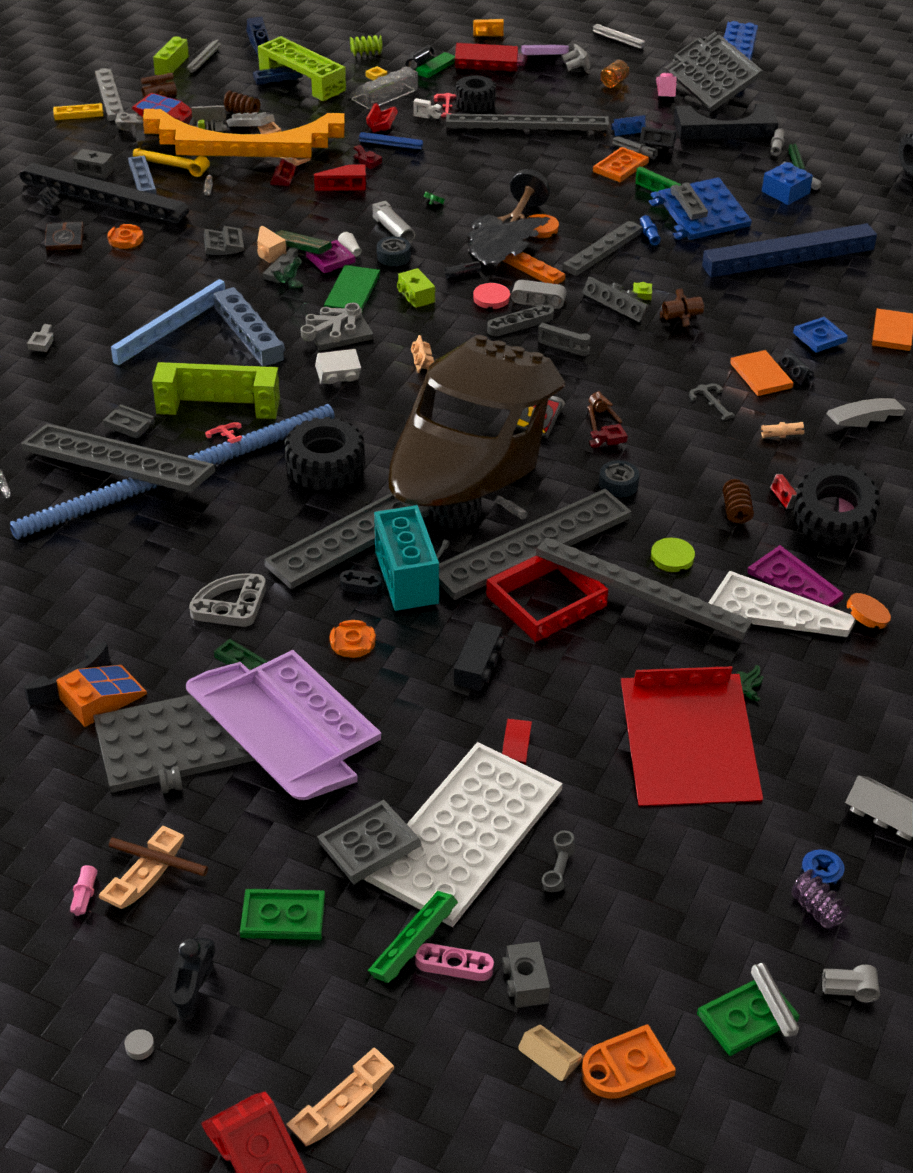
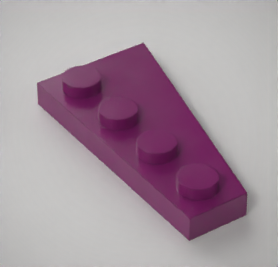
(792, 575)

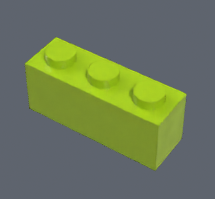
(171, 56)

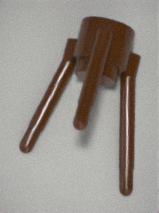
(600, 404)

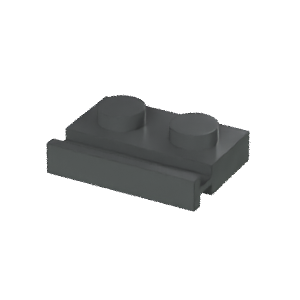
(128, 421)

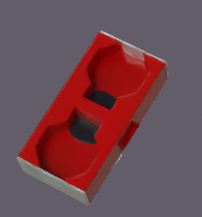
(784, 491)

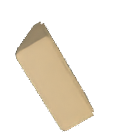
(550, 1052)

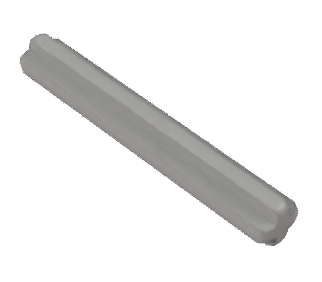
(619, 36)
(203, 56)

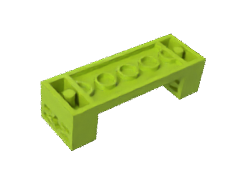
(326, 75)
(216, 384)

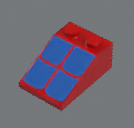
(173, 107)

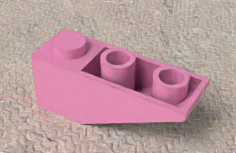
(666, 84)

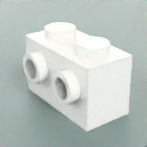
(338, 366)

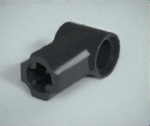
(421, 57)

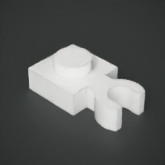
(423, 109)

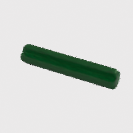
(796, 156)

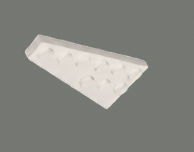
(779, 608)

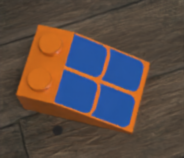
(98, 691)

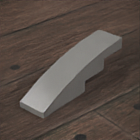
(864, 411)

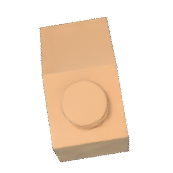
(270, 245)

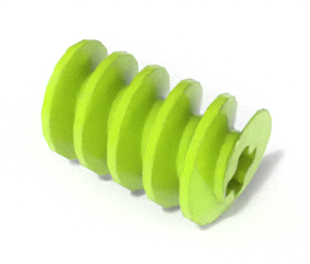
(366, 45)

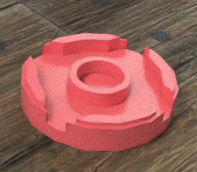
(491, 295)

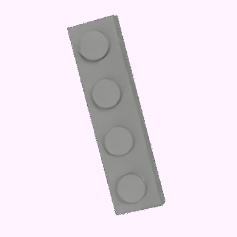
(252, 119)

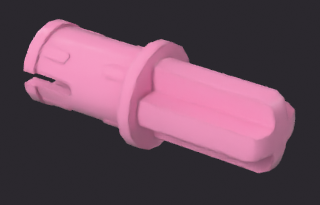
(83, 890)

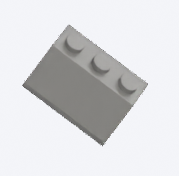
(883, 804)

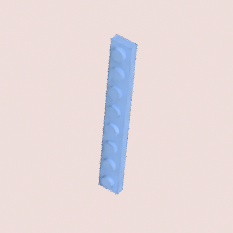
(165, 323)

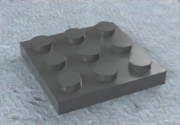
(369, 841)

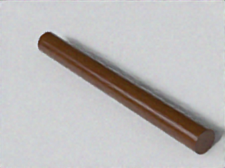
(158, 856)

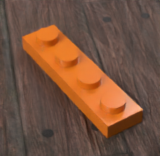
(535, 268)

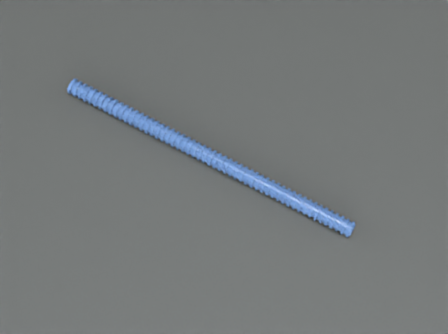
(128, 487)

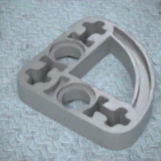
(202, 605)

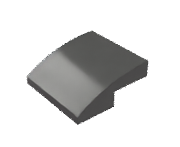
(224, 242)

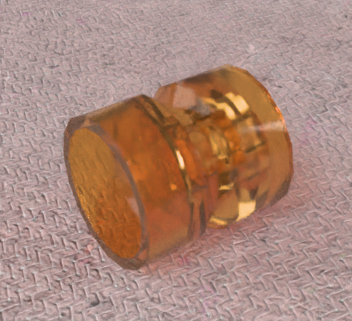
(614, 73)

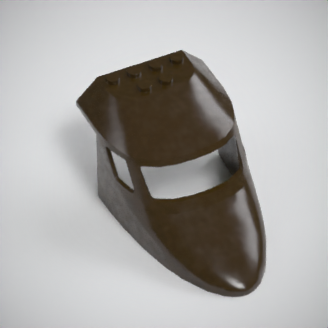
(451, 466)

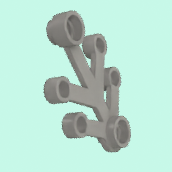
(350, 312)

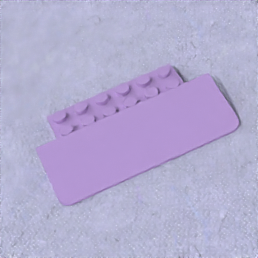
(287, 722)

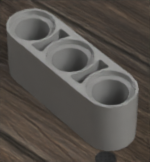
(530, 293)

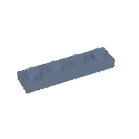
(141, 174)

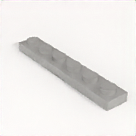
(109, 93)

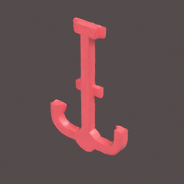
(447, 96)
(223, 428)

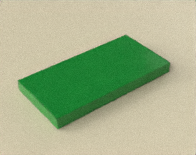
(352, 286)

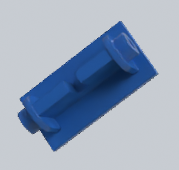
(628, 125)

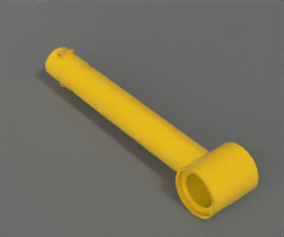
(196, 167)

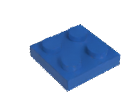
(820, 334)

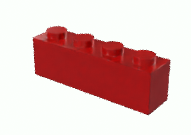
(486, 57)

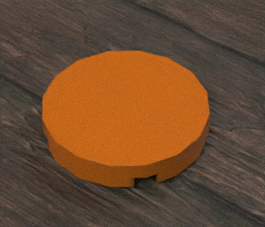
(549, 228)
(126, 236)
(868, 610)
(352, 638)

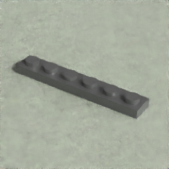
(602, 248)

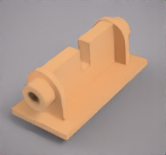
(422, 354)

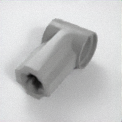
(859, 982)

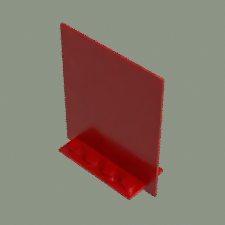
(690, 737)

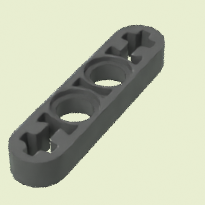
(521, 319)

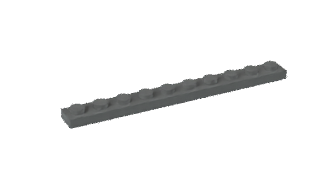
(532, 122)
(644, 588)

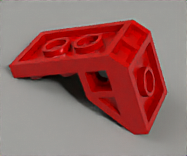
(254, 1137)

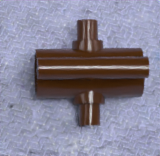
(159, 85)
(682, 308)

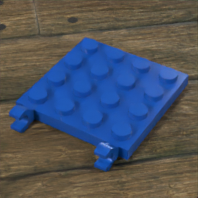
(722, 207)

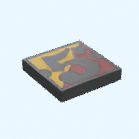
(552, 412)

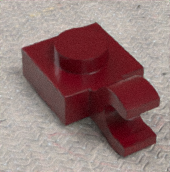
(368, 158)
(610, 434)

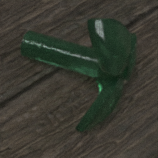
(289, 274)

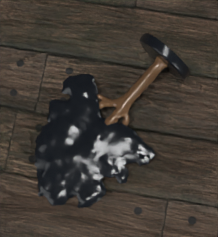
(496, 238)

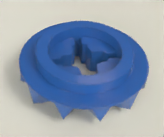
(824, 859)

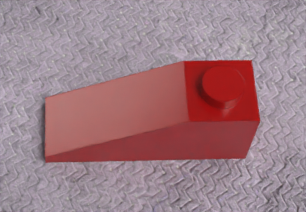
(341, 178)

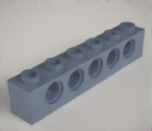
(249, 326)

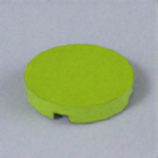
(672, 554)

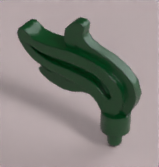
(750, 681)

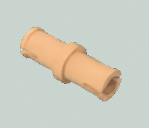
(782, 430)

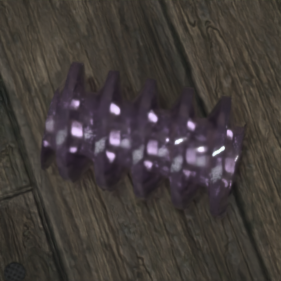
(819, 900)

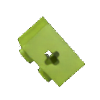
(416, 288)

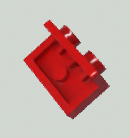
(380, 120)

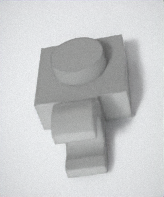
(41, 340)

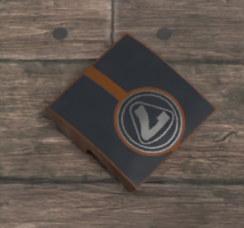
(64, 236)

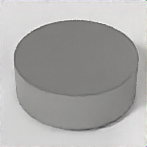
(139, 1044)

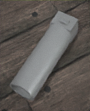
(392, 221)

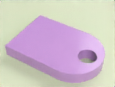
(544, 49)

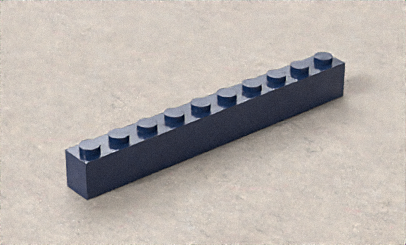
(789, 250)

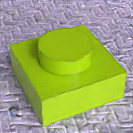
(644, 290)

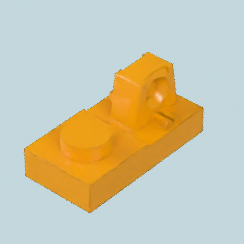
(488, 27)

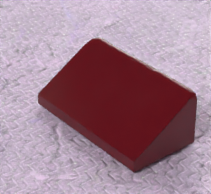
(283, 173)

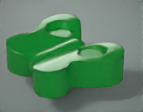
(434, 198)

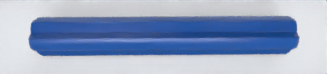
(390, 141)

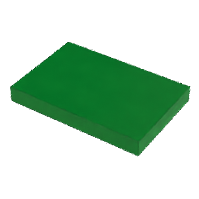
(283, 914)
(741, 1018)

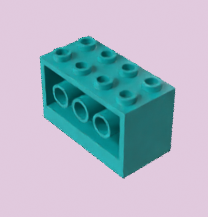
(406, 557)

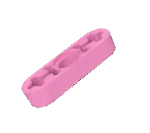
(475, 958)

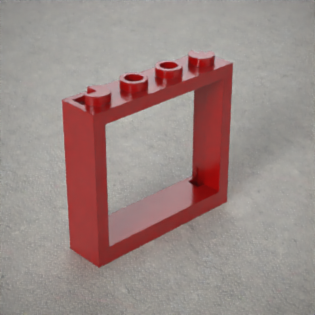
(531, 569)

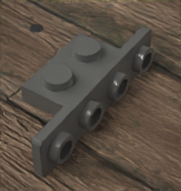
(616, 298)

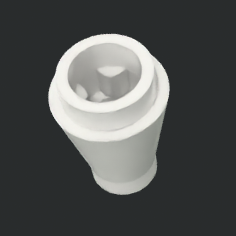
(349, 242)

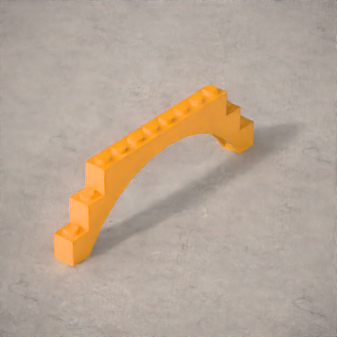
(202, 142)

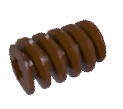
(241, 103)
(738, 501)

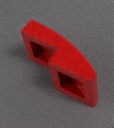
(517, 740)

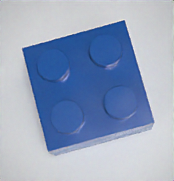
(787, 183)

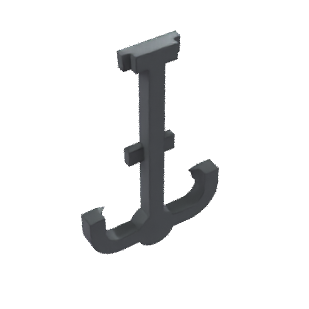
(703, 389)

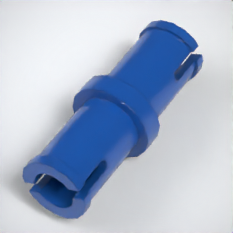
(650, 230)

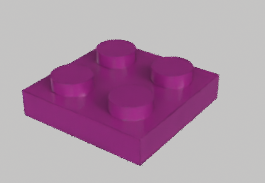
(333, 258)

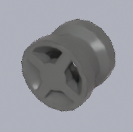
(170, 779)

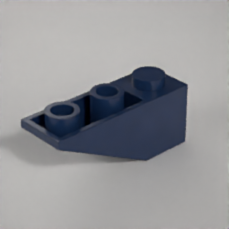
(257, 32)

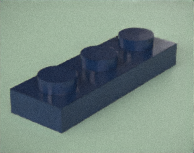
(275, 75)

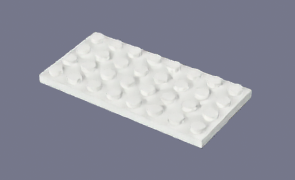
(468, 829)

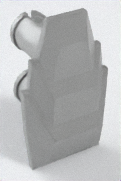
(576, 59)

